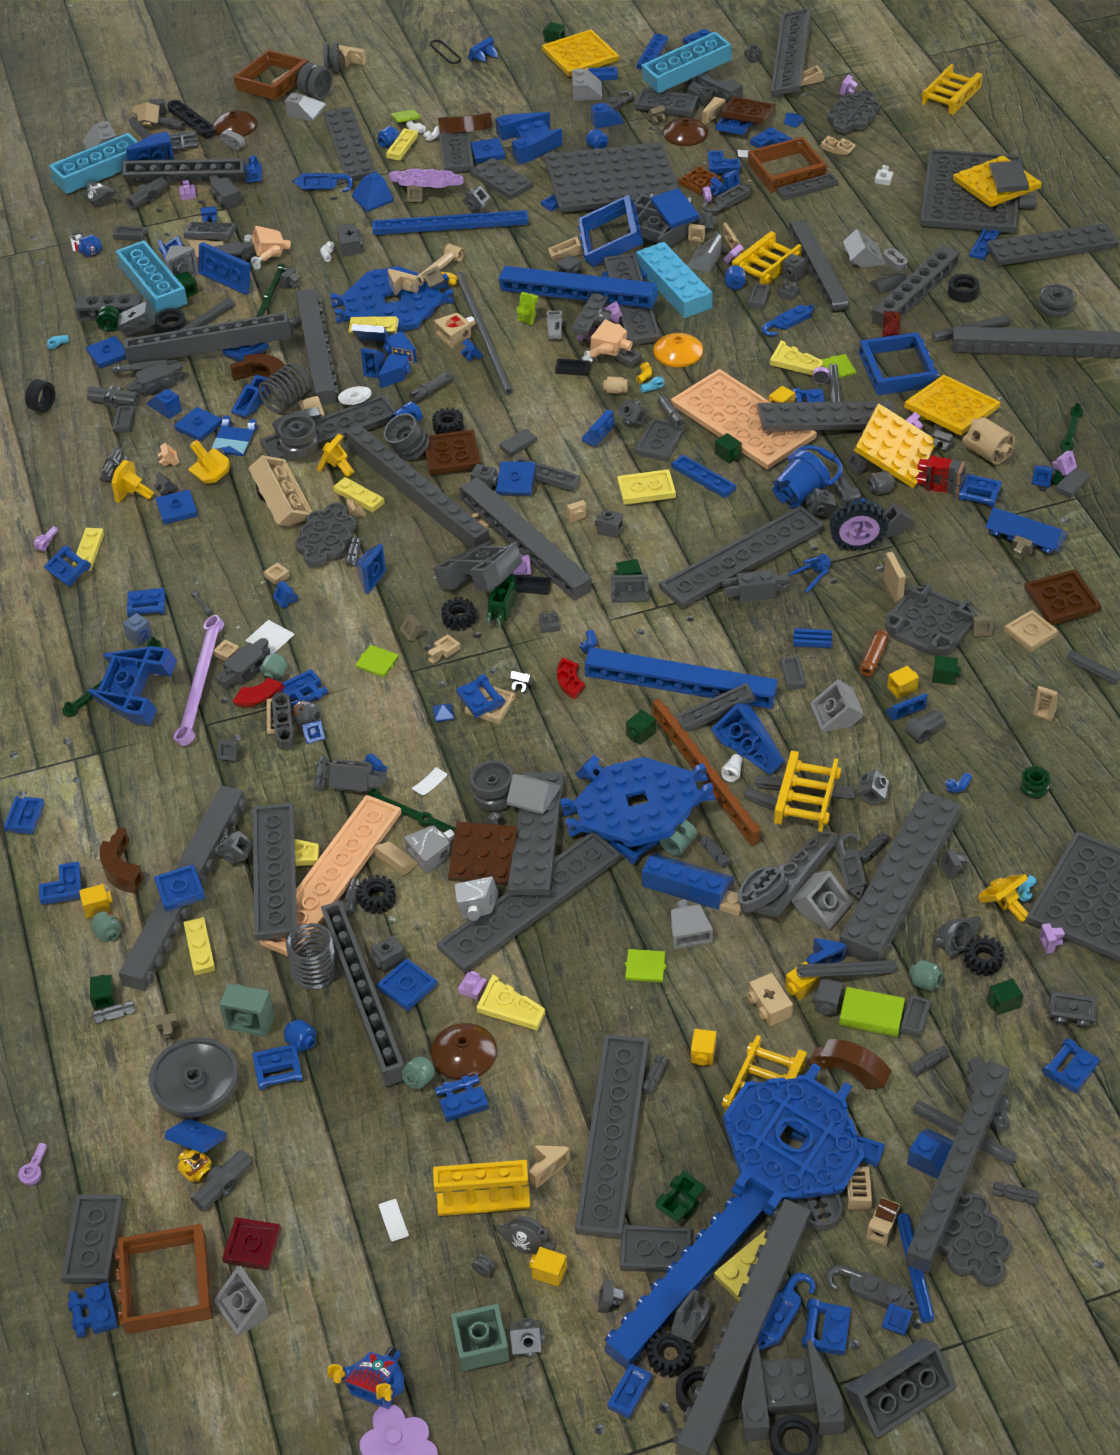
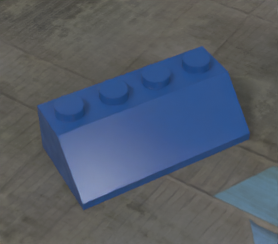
(1041, 534)
(685, 880)

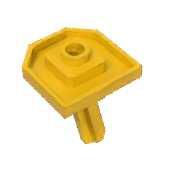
(335, 456)
(210, 465)
(127, 481)
(1005, 895)

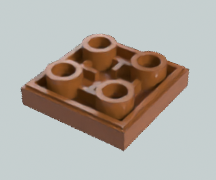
(697, 180)

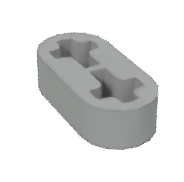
(232, 139)
(895, 259)

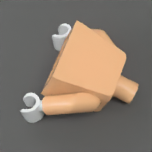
(267, 244)
(608, 340)

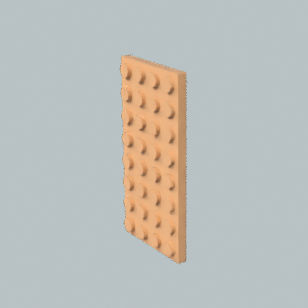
(731, 408)

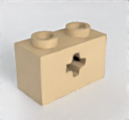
(770, 1000)

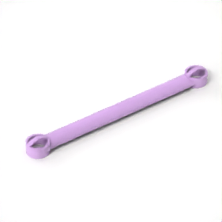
(185, 734)

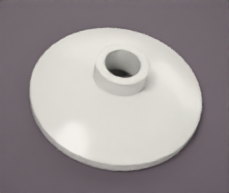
(354, 395)

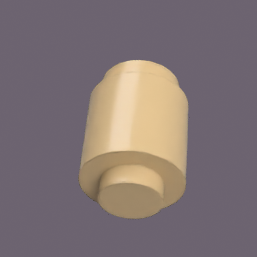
(615, 385)

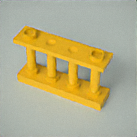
(958, 98)
(760, 249)
(791, 780)
(795, 1065)
(481, 1176)

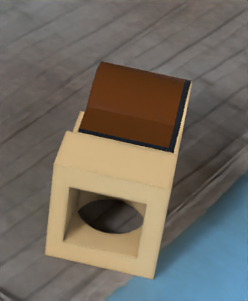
(883, 1221)

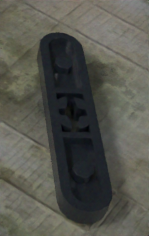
(187, 115)

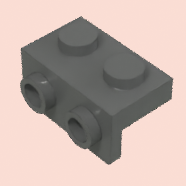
(1072, 1008)

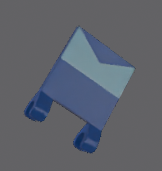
(233, 439)

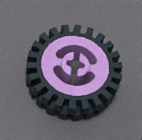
(858, 524)

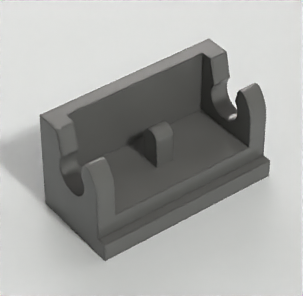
(629, 588)
(691, 1317)

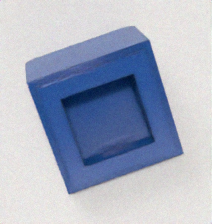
(793, 119)

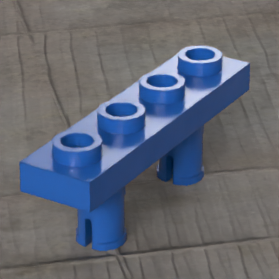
(653, 49)

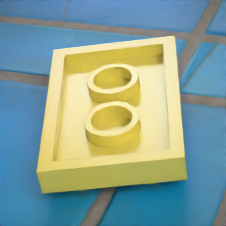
(646, 487)

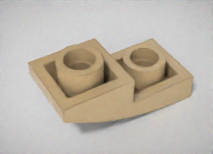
(840, 147)

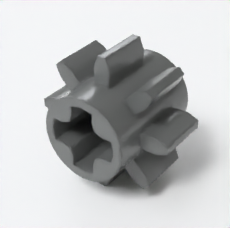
(753, 53)
(707, 220)

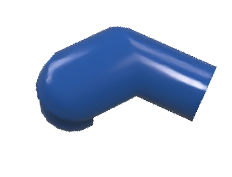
(590, 642)
(961, 785)

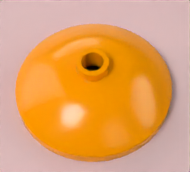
(678, 350)

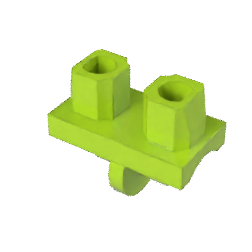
(526, 308)

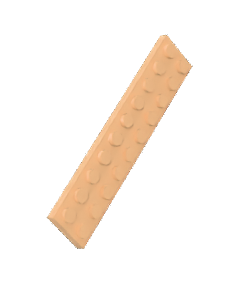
(340, 863)

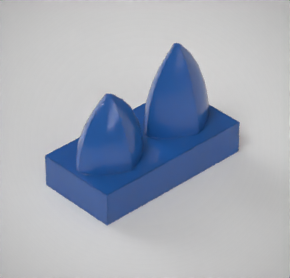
(478, 51)

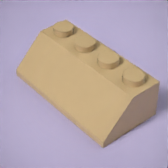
(280, 490)

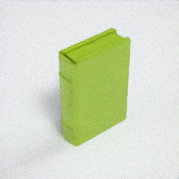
(872, 1012)

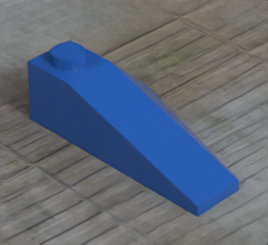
(749, 738)

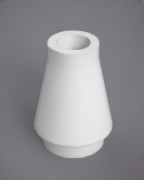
(732, 768)

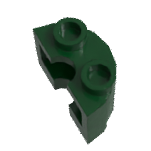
(682, 1198)

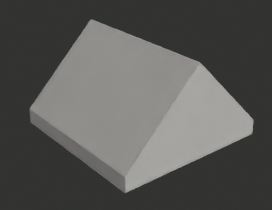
(706, 255)
(182, 259)
(531, 793)
(241, 1302)

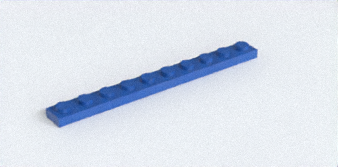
(450, 222)

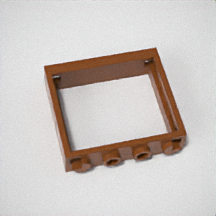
(245, 82)
(784, 149)
(157, 1241)

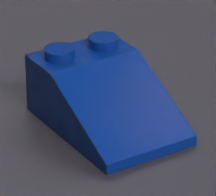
(154, 147)

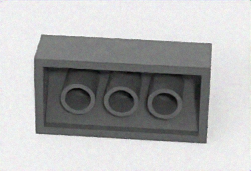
(900, 1387)

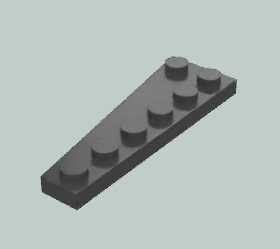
(799, 870)

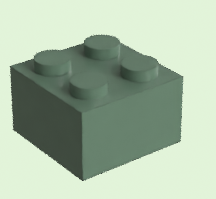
(247, 1010)
(480, 1337)

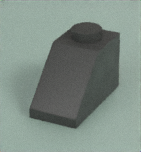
(897, 520)

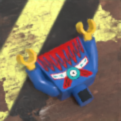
(372, 1378)

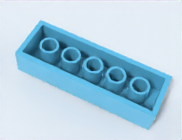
(686, 62)
(91, 164)
(151, 277)
(675, 280)

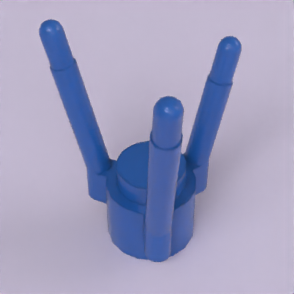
(819, 564)

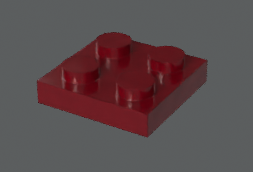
(251, 1243)

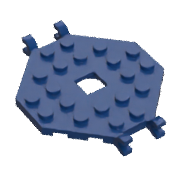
(368, 296)
(605, 807)
(824, 1159)

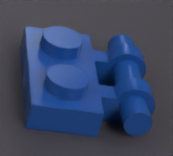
(302, 684)
(463, 1103)
(100, 1307)

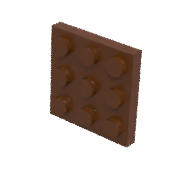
(748, 110)
(452, 452)
(1062, 597)
(482, 852)

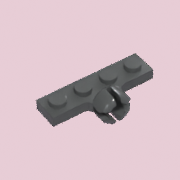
(592, 315)

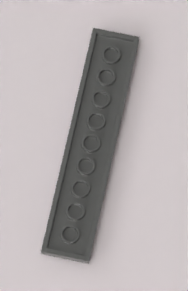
(791, 52)
(741, 556)
(515, 913)
(612, 1137)

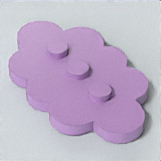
(426, 178)
(396, 1435)

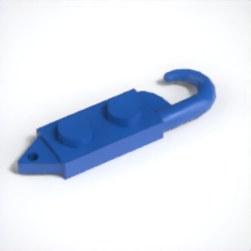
(321, 181)
(788, 319)
(783, 1311)

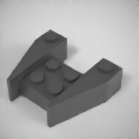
(654, 226)
(485, 564)
(789, 1388)

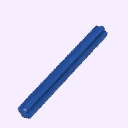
(917, 1276)

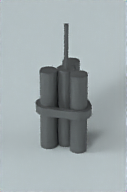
(183, 140)
(112, 463)

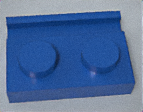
(24, 815)

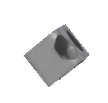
(554, 325)

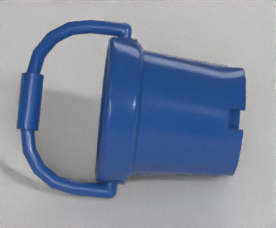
(804, 475)

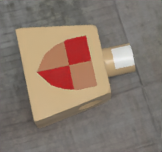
(454, 329)

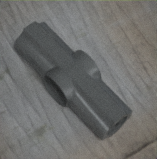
(146, 193)
(113, 396)
(221, 1180)

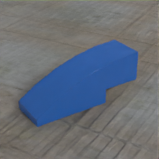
(249, 398)

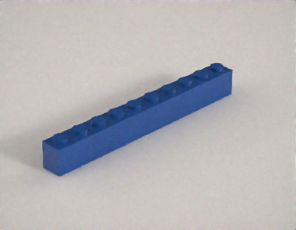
(578, 286)
(676, 676)
(688, 1273)

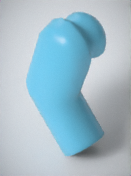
(55, 341)
(654, 384)
(1024, 889)

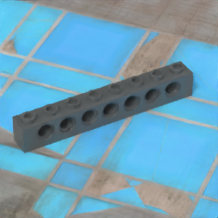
(181, 170)
(917, 284)

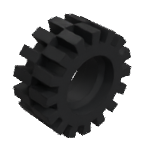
(443, 416)
(458, 606)
(373, 885)
(983, 965)
(668, 1366)

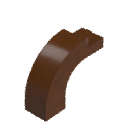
(465, 123)
(256, 364)
(119, 873)
(854, 1059)

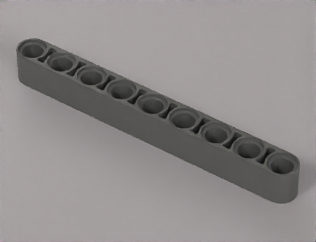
(819, 266)

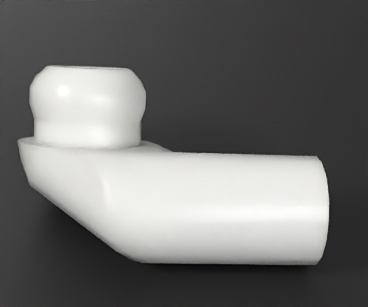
(417, 126)
(432, 136)
(326, 250)

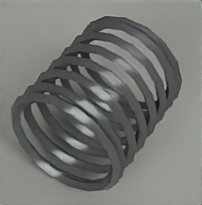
(284, 400)
(328, 955)

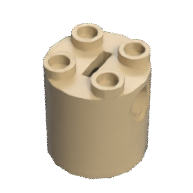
(989, 440)

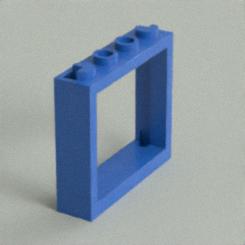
(602, 216)
(899, 383)

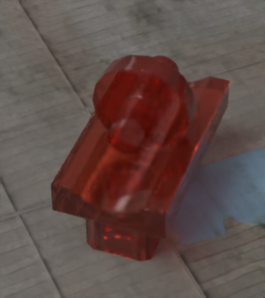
(891, 323)

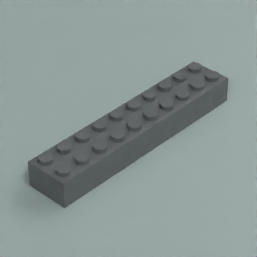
(899, 877)

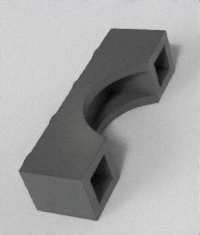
(721, 89)

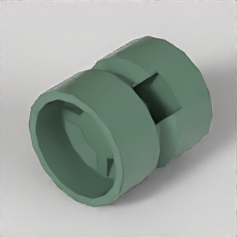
(678, 842)

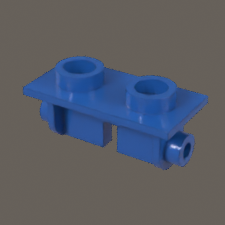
(254, 170)

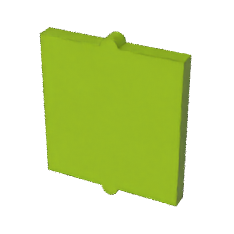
(405, 116)
(844, 365)
(377, 660)
(645, 965)

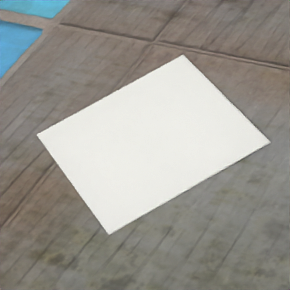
(275, 634)

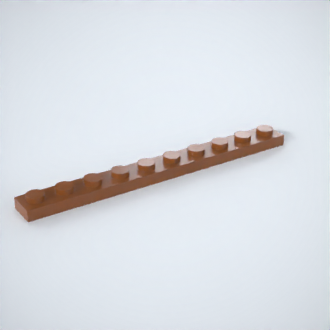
(694, 757)

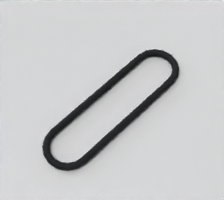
(442, 55)

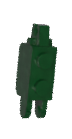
(502, 600)

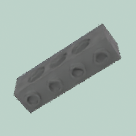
(88, 306)

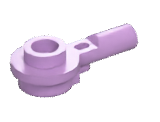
(43, 541)
(31, 1172)

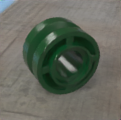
(108, 318)
(1035, 782)

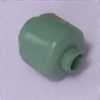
(273, 667)
(105, 926)
(926, 975)
(418, 1072)

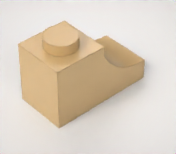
(147, 113)

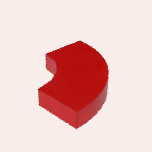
(567, 678)
(254, 695)

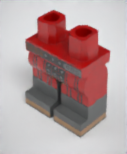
(942, 475)

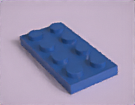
(224, 268)

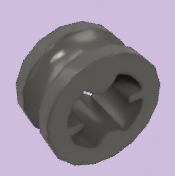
(483, 1265)

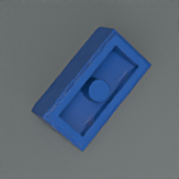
(907, 707)

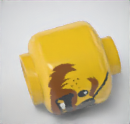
(194, 1165)

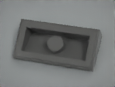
(888, 282)

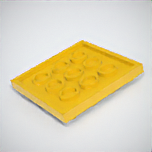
(580, 51)
(980, 183)
(951, 404)
(894, 445)

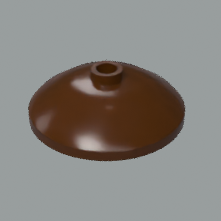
(236, 121)
(685, 132)
(458, 1059)

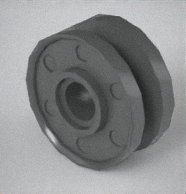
(332, 56)
(1056, 300)

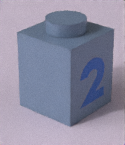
(137, 629)

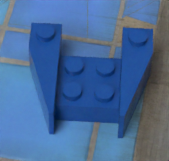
(531, 134)
(126, 679)

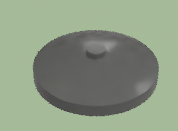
(193, 1077)

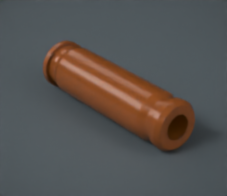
(874, 653)

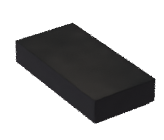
(572, 367)
(532, 584)

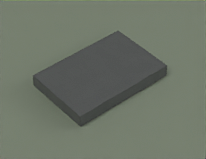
(1008, 176)
(210, 230)
(659, 440)
(652, 1247)

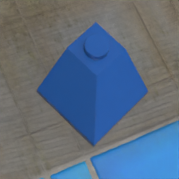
(372, 192)
(371, 567)
(929, 1152)

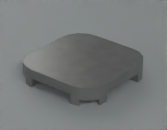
(929, 621)

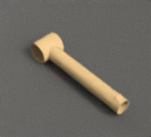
(450, 253)

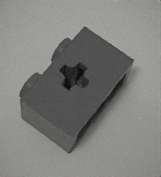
(349, 239)
(136, 319)

